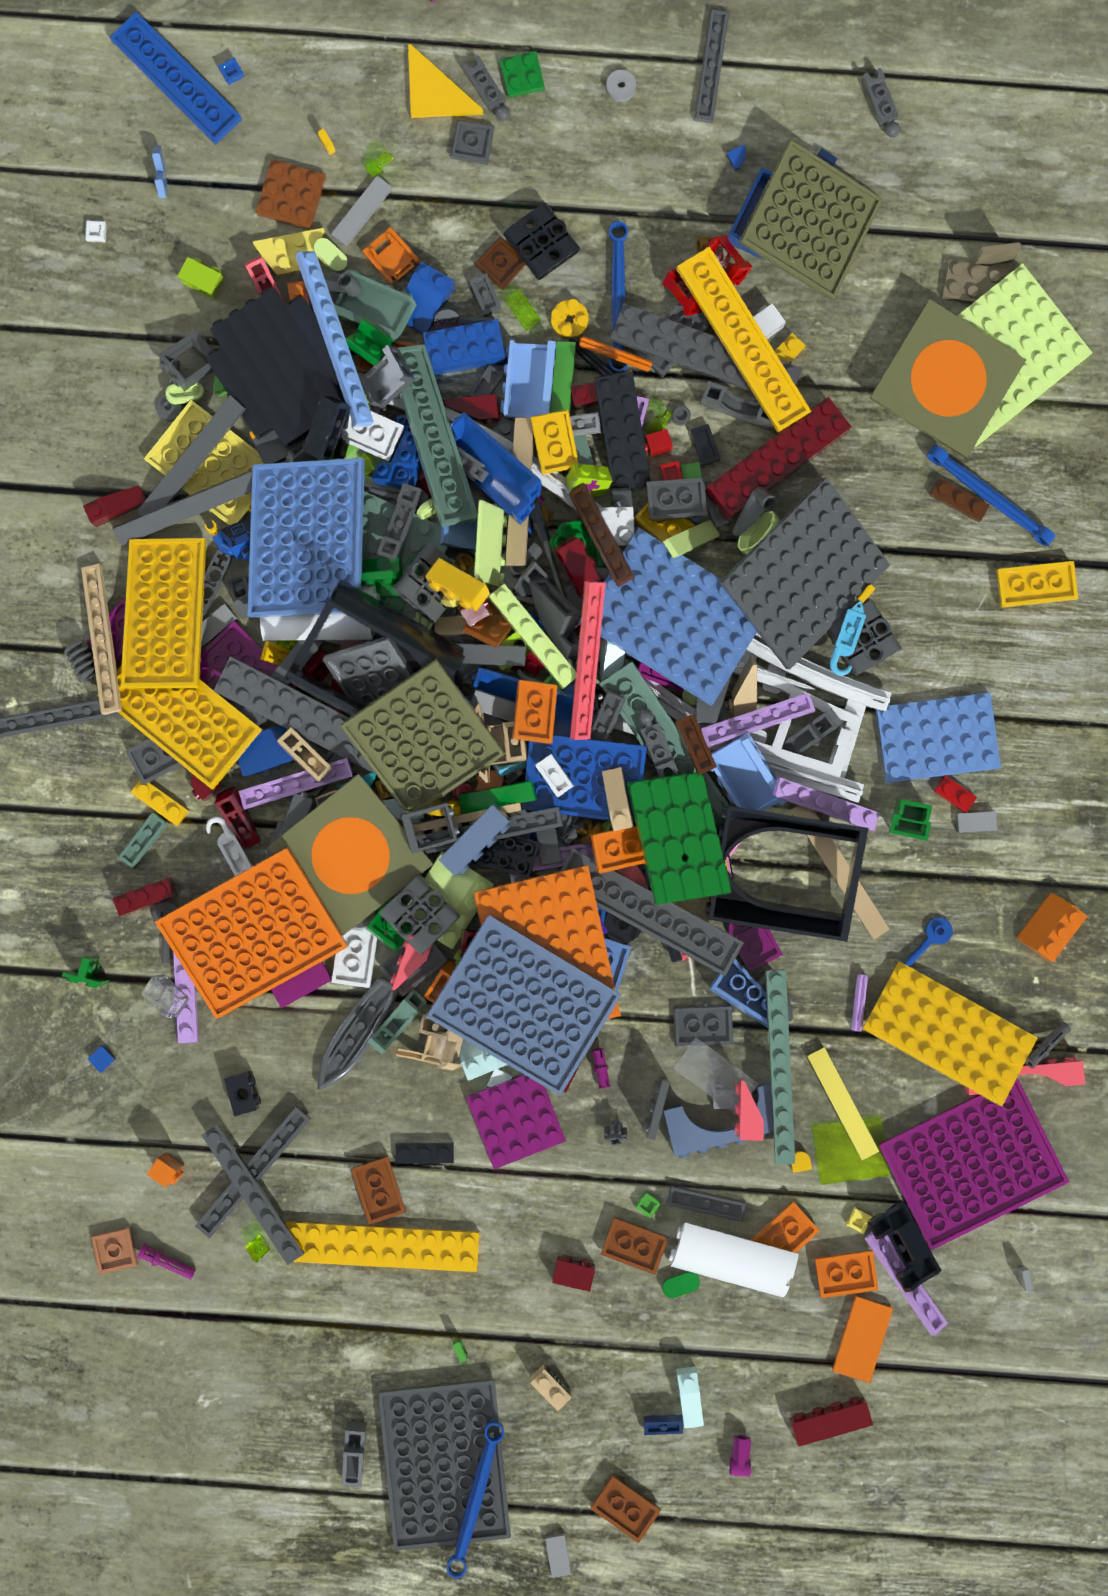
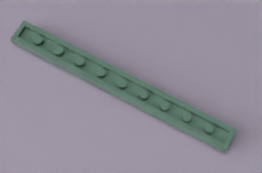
(780, 1066)

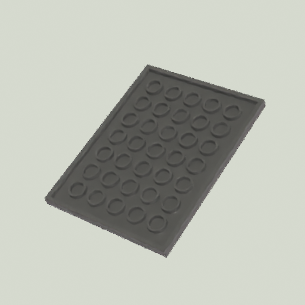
(805, 573)
(431, 1461)

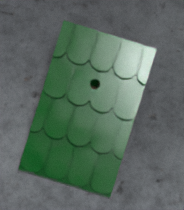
(678, 838)

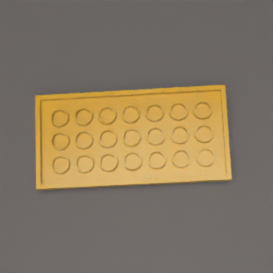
(163, 613)
(190, 726)
(950, 1033)

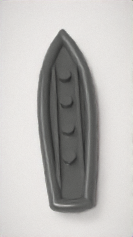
(352, 1035)

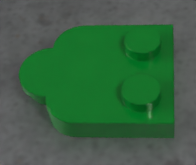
(575, 529)

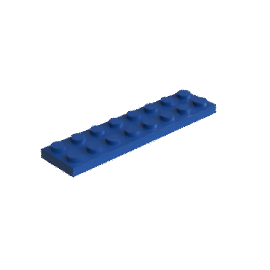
(175, 78)

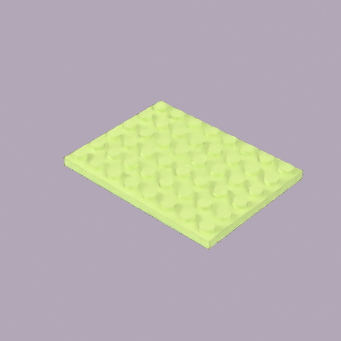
(1032, 326)

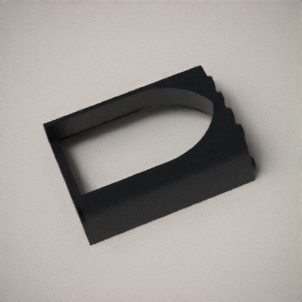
(414, 637)
(749, 911)

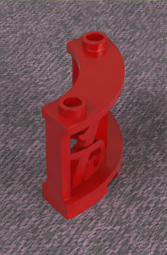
(735, 272)

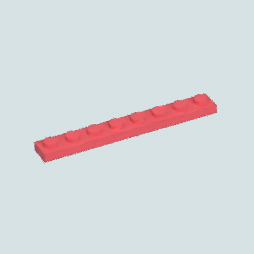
(587, 660)

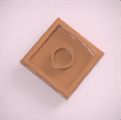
(114, 1250)

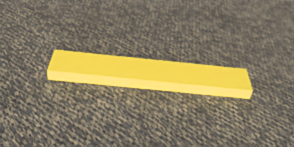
(842, 1103)

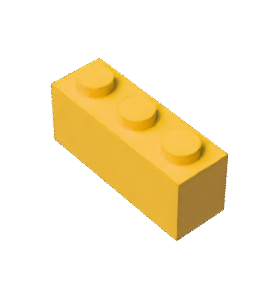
(457, 585)

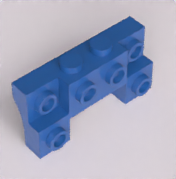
(405, 463)

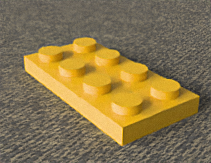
(1037, 584)

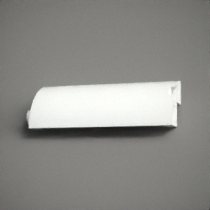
(335, 628)
(733, 1259)

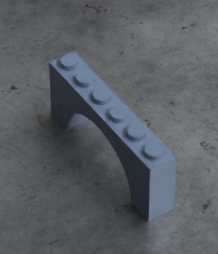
(690, 1137)

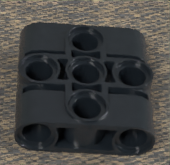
(524, 238)

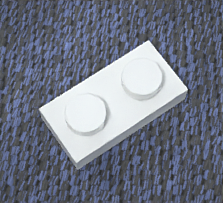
(554, 775)

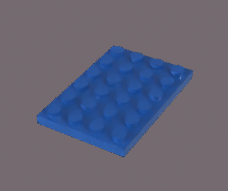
(584, 765)

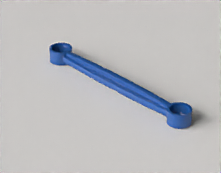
(618, 282)
(941, 458)
(475, 1499)

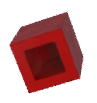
(658, 443)

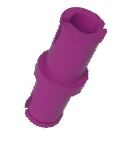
(601, 1068)

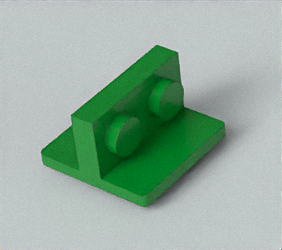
(369, 342)
(383, 574)
(88, 968)

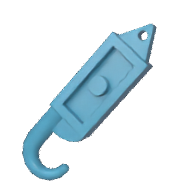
(847, 637)

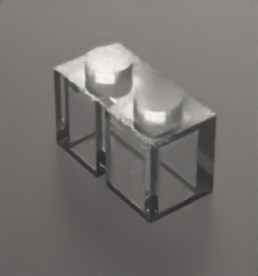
(165, 996)

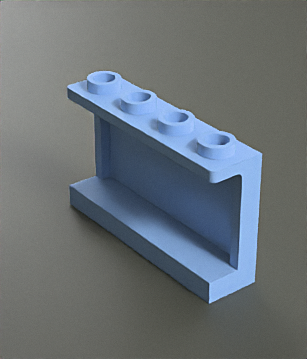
(528, 379)
(745, 774)

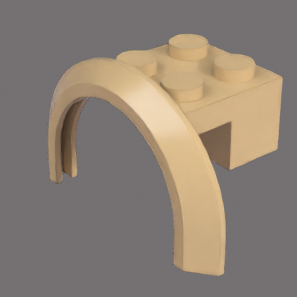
(514, 749)
(440, 1049)

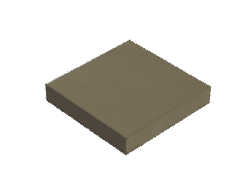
(997, 254)

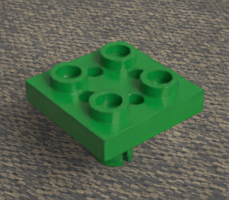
(378, 926)

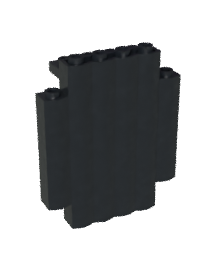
(274, 365)

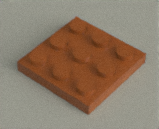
(291, 194)

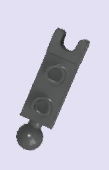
(487, 88)
(882, 102)
(657, 743)

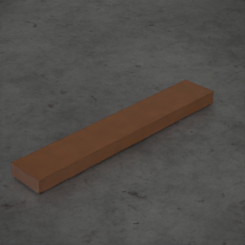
(601, 535)

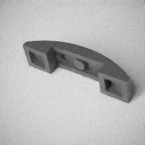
(400, 522)

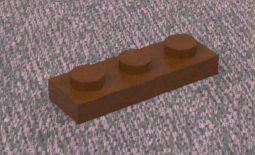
(959, 500)
(695, 744)

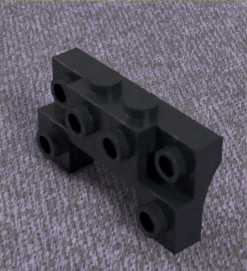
(909, 1244)

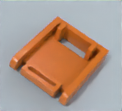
(394, 260)

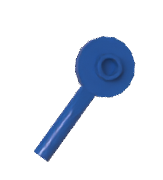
(937, 932)

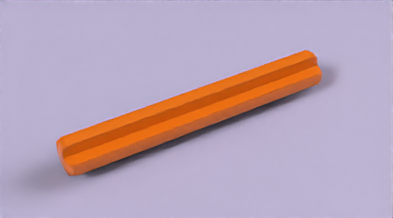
(615, 353)

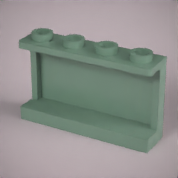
(378, 304)

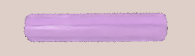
(859, 1002)

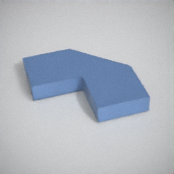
(160, 179)

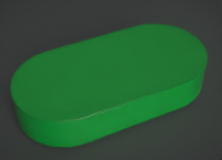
(680, 1284)

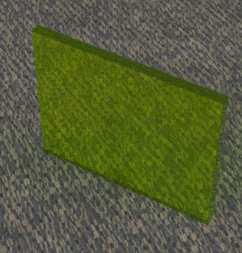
(839, 1159)

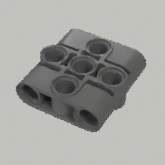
(411, 584)
(883, 648)
(416, 890)

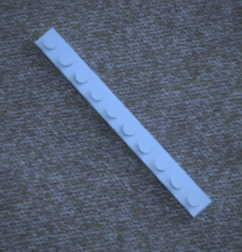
(334, 338)

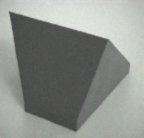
(532, 573)

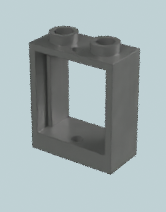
(200, 345)
(299, 808)
(452, 828)

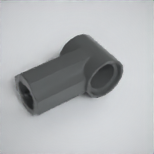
(343, 283)
(533, 554)

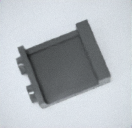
(386, 378)

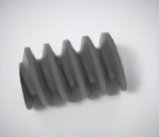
(80, 660)

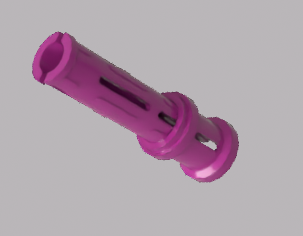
(155, 1260)

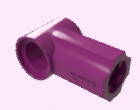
(740, 1461)

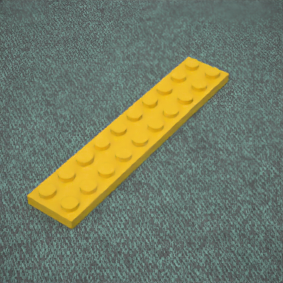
(743, 339)
(386, 1246)

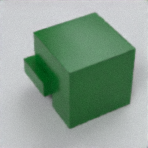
(911, 820)

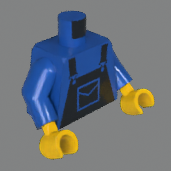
(234, 538)

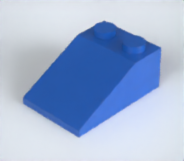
(430, 293)

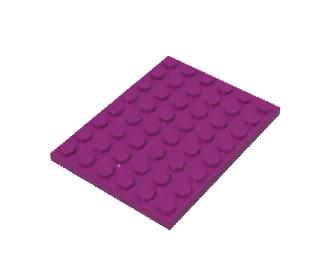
(972, 1165)

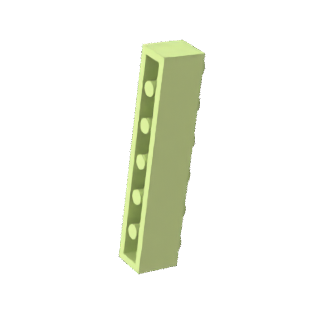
(533, 636)

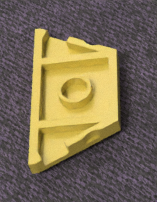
(281, 250)

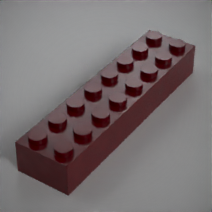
(778, 458)

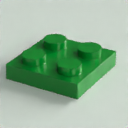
(522, 74)

